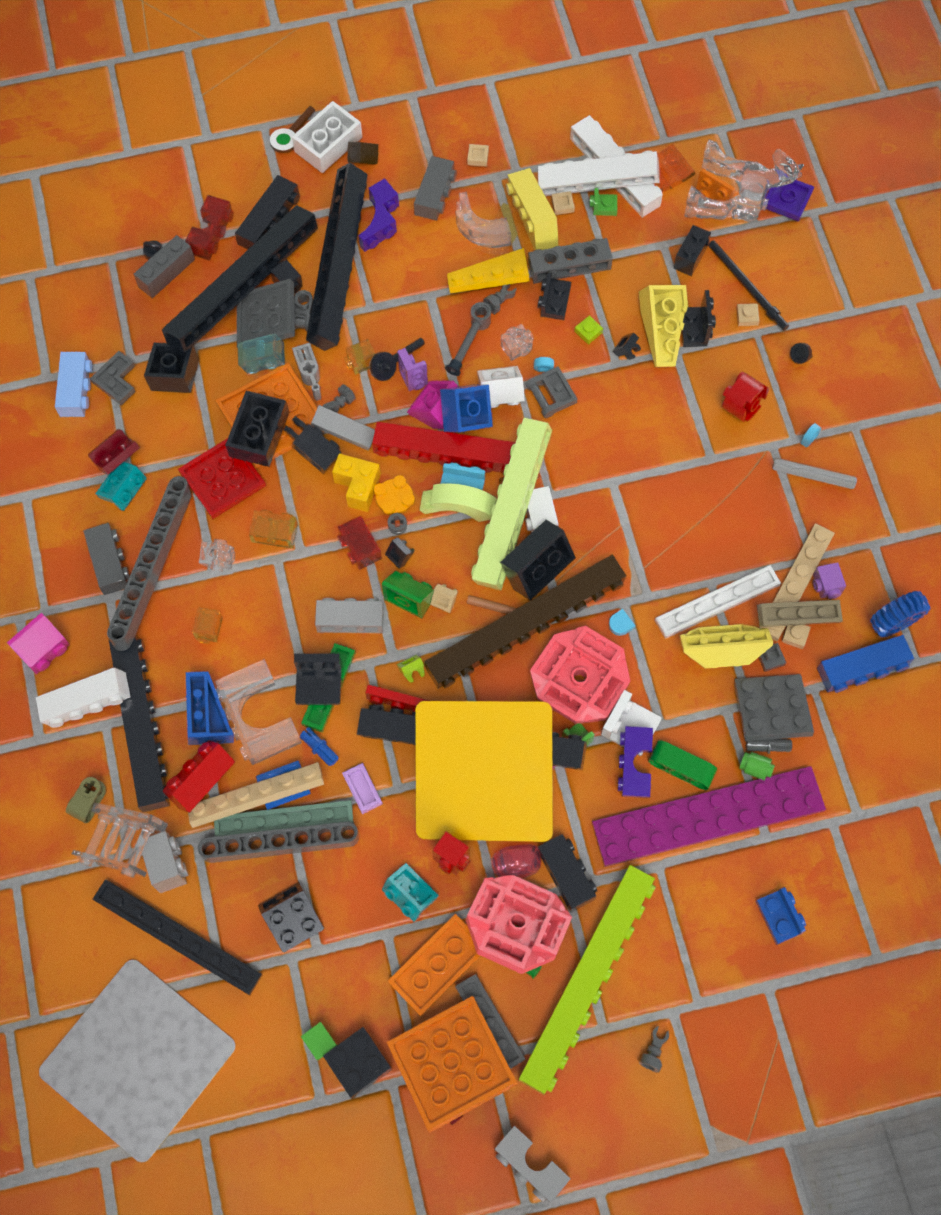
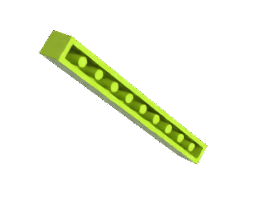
(586, 980)

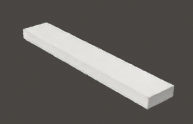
(717, 601)

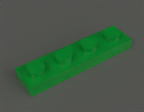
(318, 715)

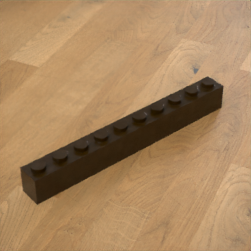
(524, 622)

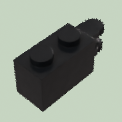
(313, 445)

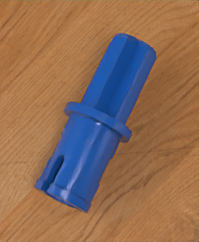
(319, 747)

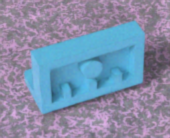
(457, 474)

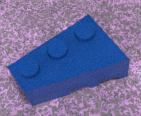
(204, 711)

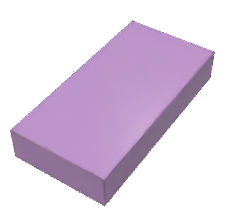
(362, 788)

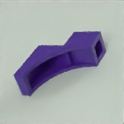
(383, 225)

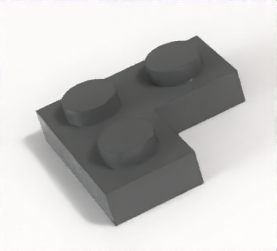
(110, 377)

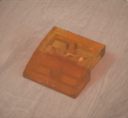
(673, 168)

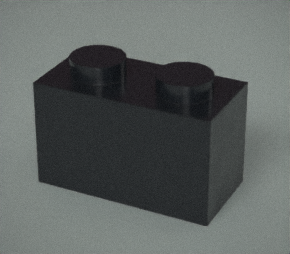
(692, 250)

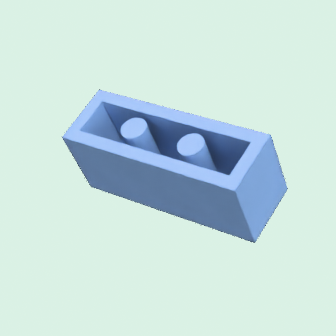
(73, 384)

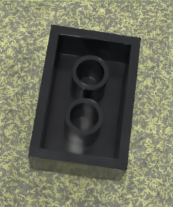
(257, 428)
(538, 559)

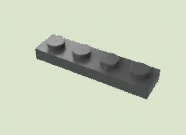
(504, 1039)

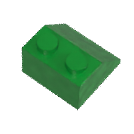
(407, 593)

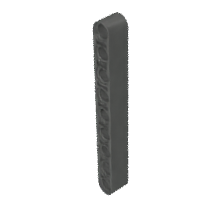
(150, 571)

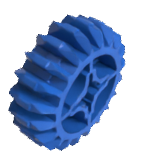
(900, 614)

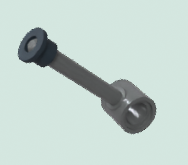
(477, 324)

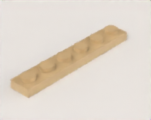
(802, 571)
(256, 794)

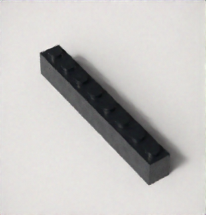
(141, 728)

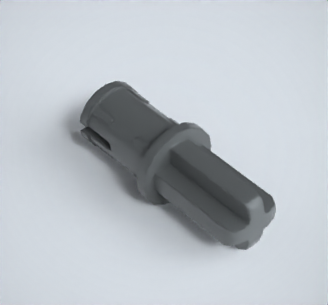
(778, 745)

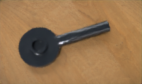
(384, 364)

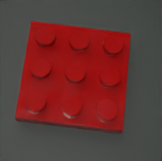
(220, 479)

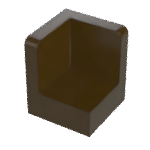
(362, 152)

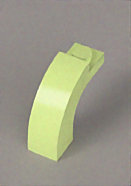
(458, 498)

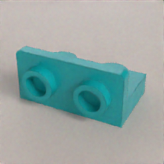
(121, 485)
(409, 892)

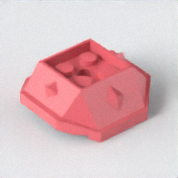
(587, 655)
(517, 902)

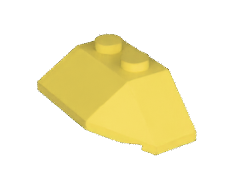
(726, 645)

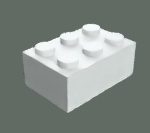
(327, 136)

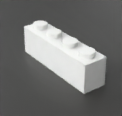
(83, 697)

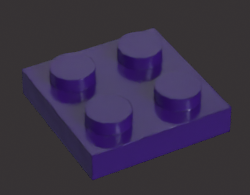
(790, 199)

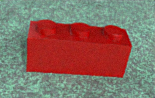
(198, 776)

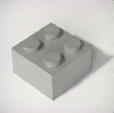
(163, 862)

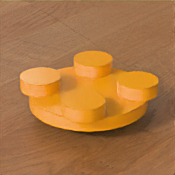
(394, 495)

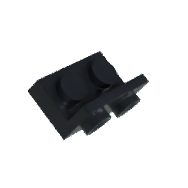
(555, 298)

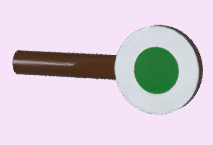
(282, 138)

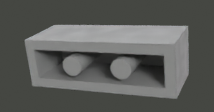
(349, 616)

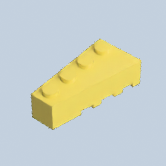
(534, 209)

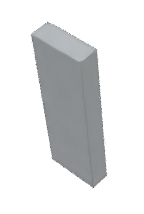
(343, 427)

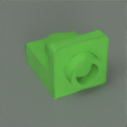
(603, 203)

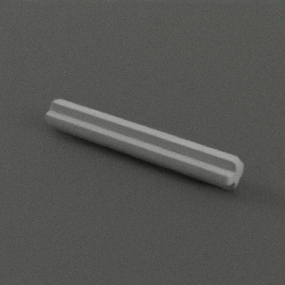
(814, 473)

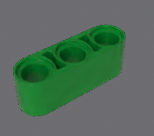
(682, 765)

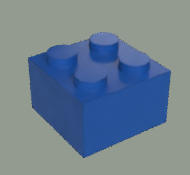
(466, 408)

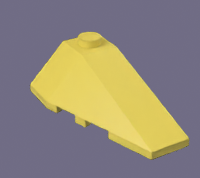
(663, 317)

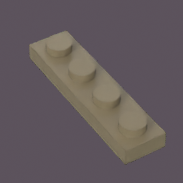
(799, 613)

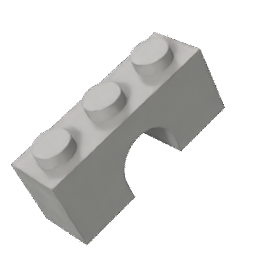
(546, 1182)

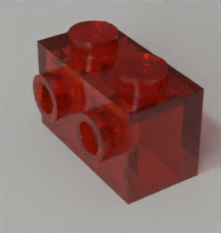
(359, 543)

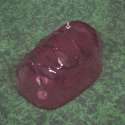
(517, 861)

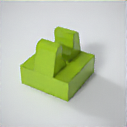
(409, 665)

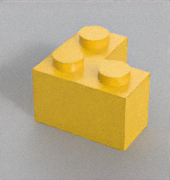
(360, 478)

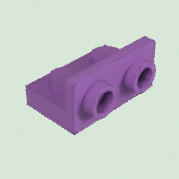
(412, 373)

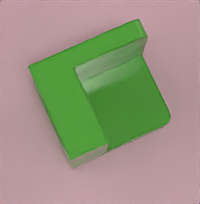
(579, 730)
(318, 1041)

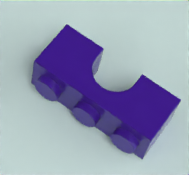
(634, 782)

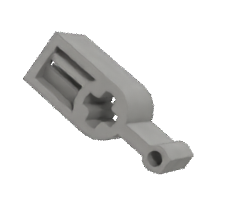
(308, 368)

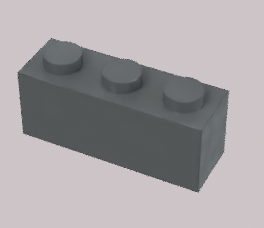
(435, 188)
(164, 266)
(107, 558)

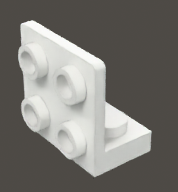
(628, 714)

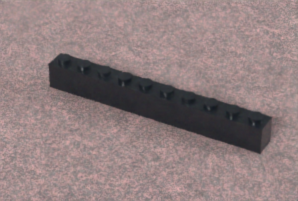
(337, 257)
(239, 279)
(401, 728)

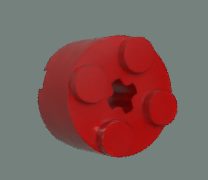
(744, 397)

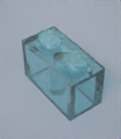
(261, 353)

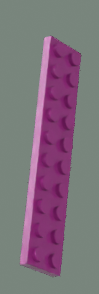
(708, 816)

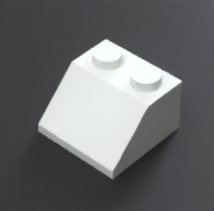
(504, 385)

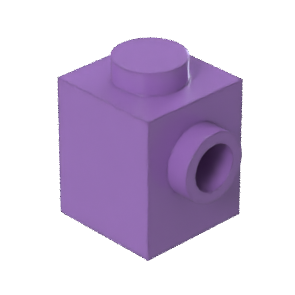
(829, 581)

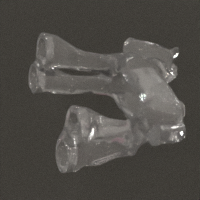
(754, 181)

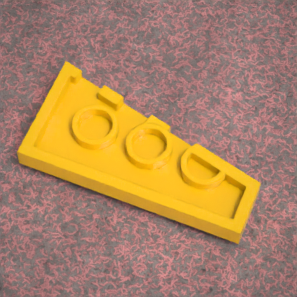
(498, 271)

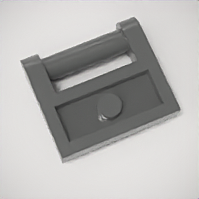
(557, 388)

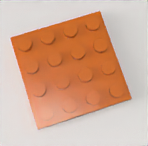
(280, 384)
(451, 1064)

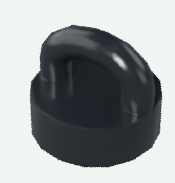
(150, 248)
(801, 353)

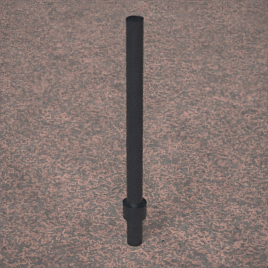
(772, 312)

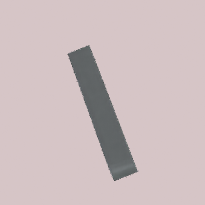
(268, 837)

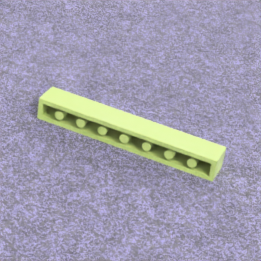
(512, 502)

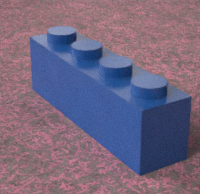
(865, 663)

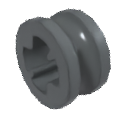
(397, 516)

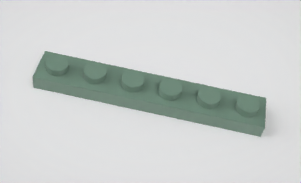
(285, 818)

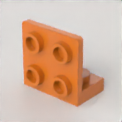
(714, 187)

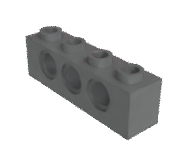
(580, 264)

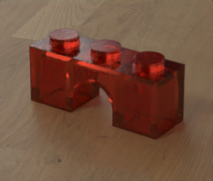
(205, 241)

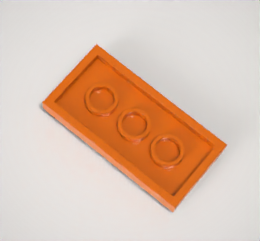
(436, 966)

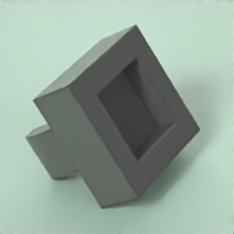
(772, 658)

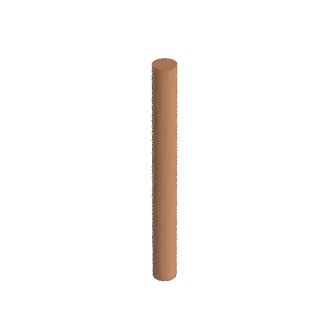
(490, 605)

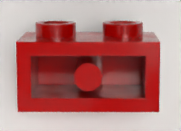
(451, 854)

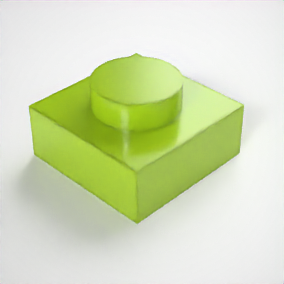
(588, 329)

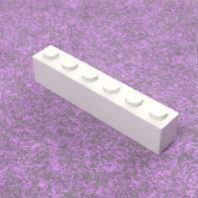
(596, 144)
(599, 173)

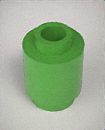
(757, 765)

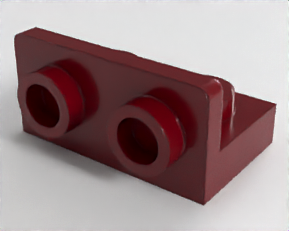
(113, 451)

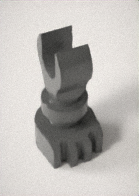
(498, 298)
(346, 396)
(650, 1060)

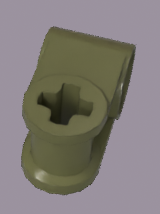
(84, 799)

